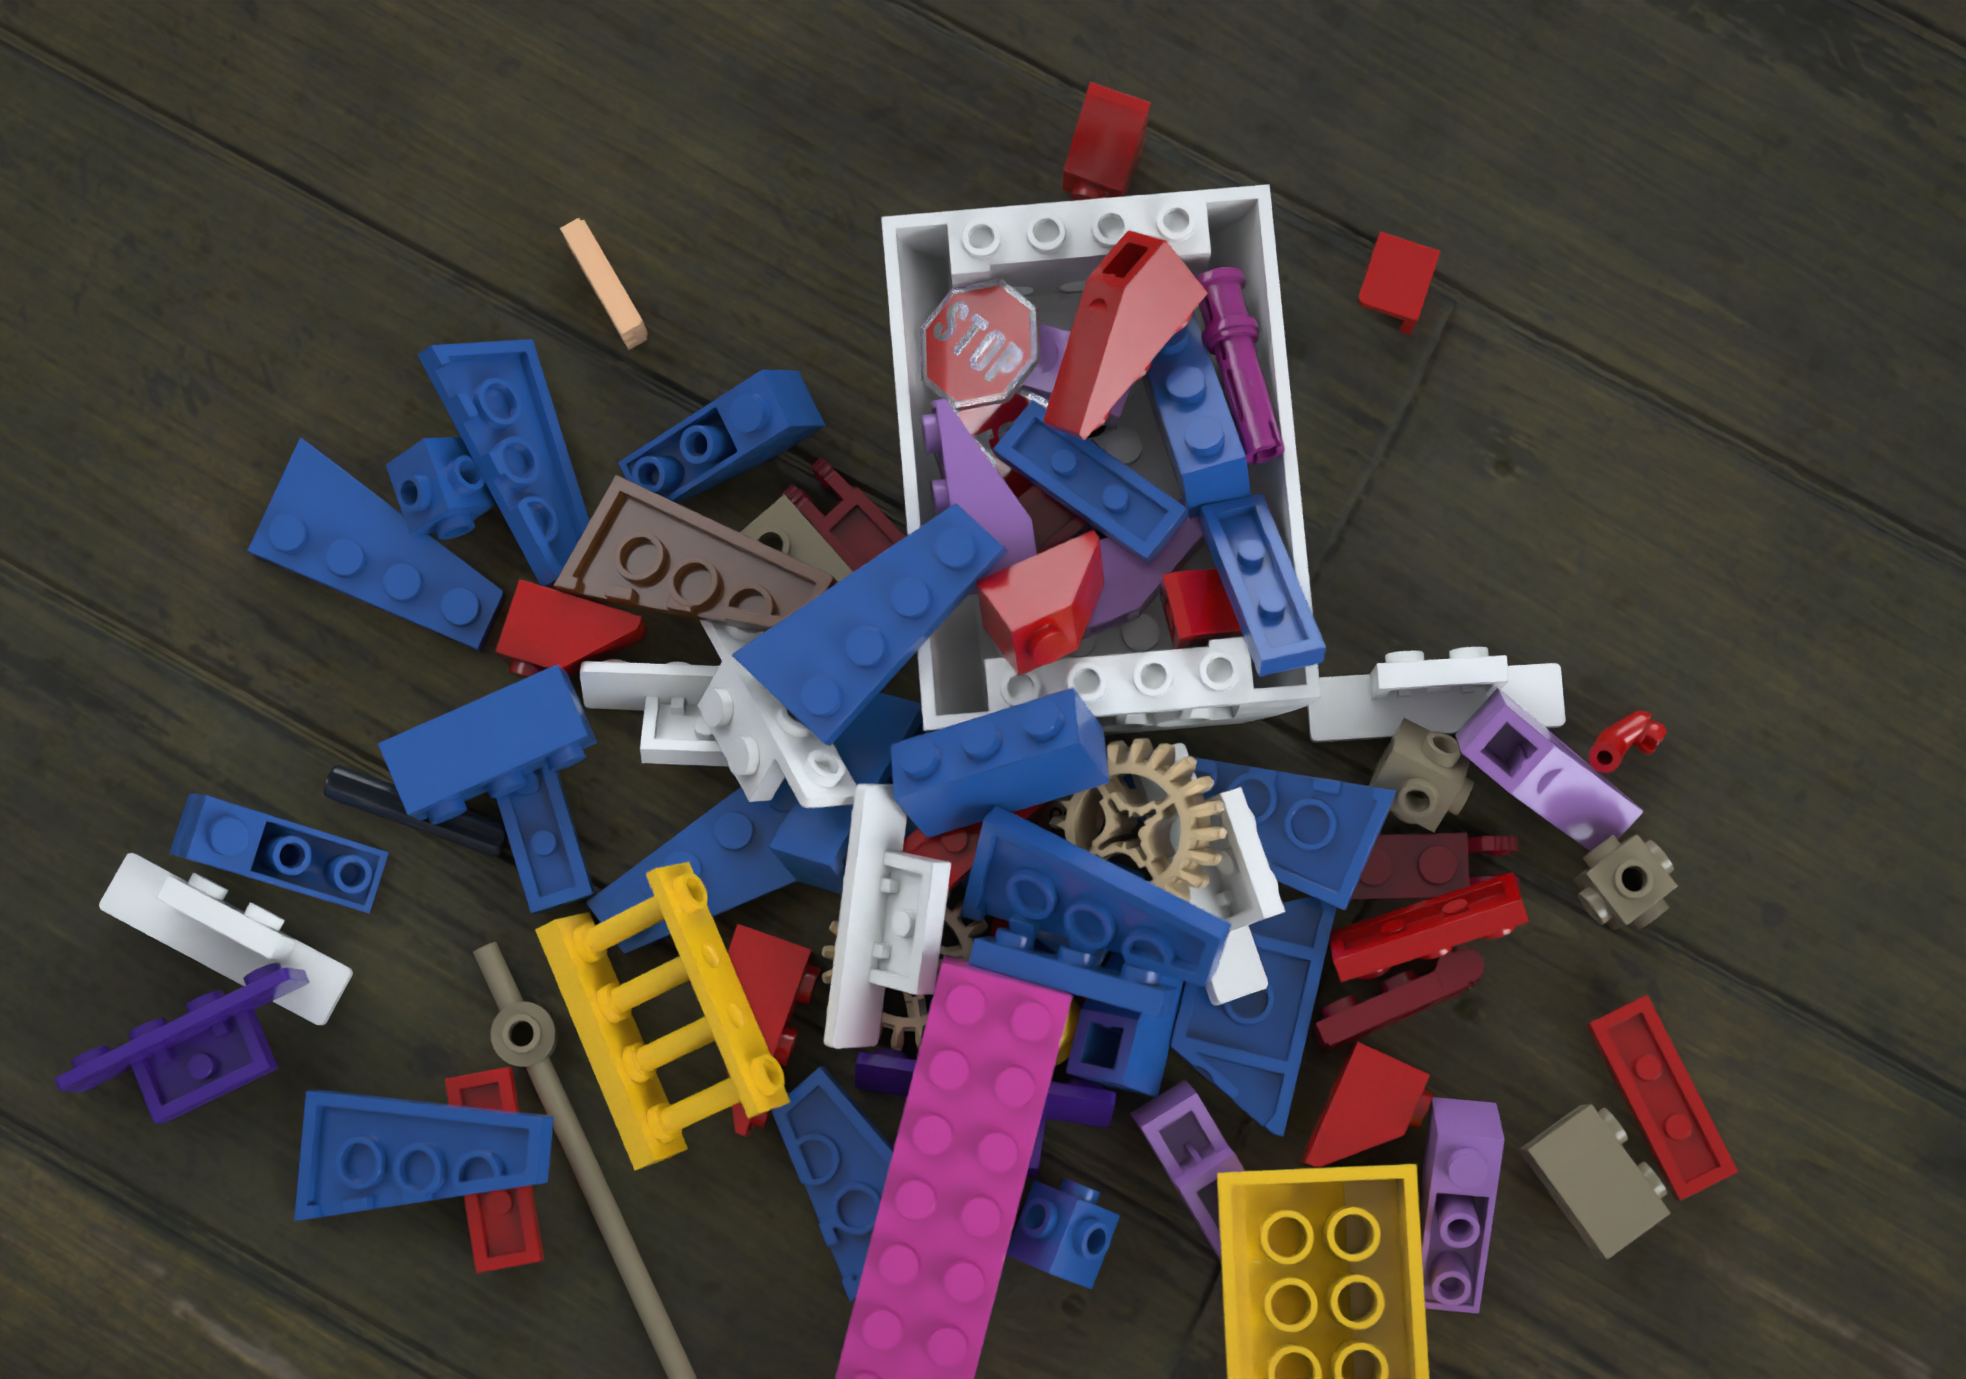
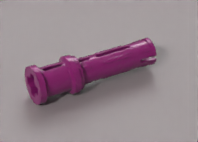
(1232, 339)

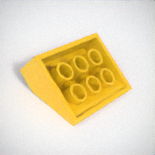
(1323, 1273)

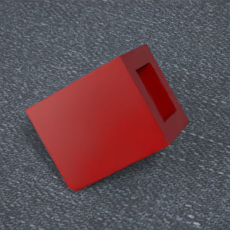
(1398, 279)

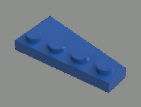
(516, 442)
(360, 546)
(865, 628)
(1309, 827)
(725, 851)
(1069, 892)
(402, 1151)

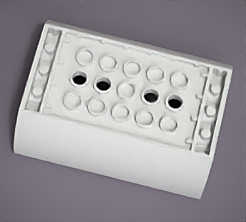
(1047, 254)

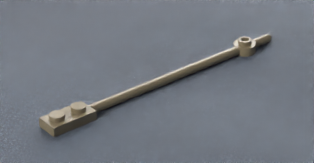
(537, 1061)

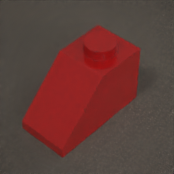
(1105, 144)
(1043, 603)
(1197, 608)
(562, 629)
(1367, 1106)

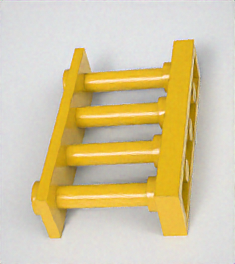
(610, 1034)

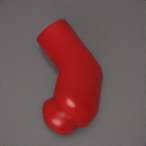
(1616, 740)

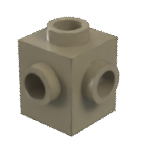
(1425, 772)
(1603, 889)

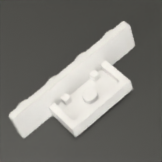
(1431, 694)
(670, 699)
(764, 737)
(1238, 890)
(886, 920)
(219, 935)

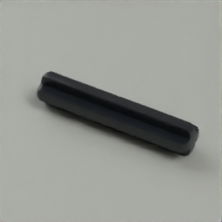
(384, 801)

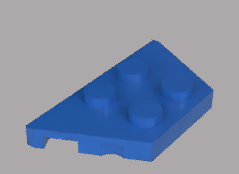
(1258, 1040)

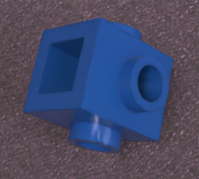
(439, 487)
(1063, 1232)

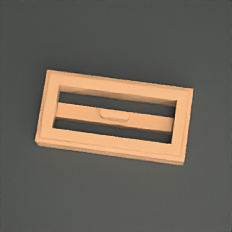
(605, 283)

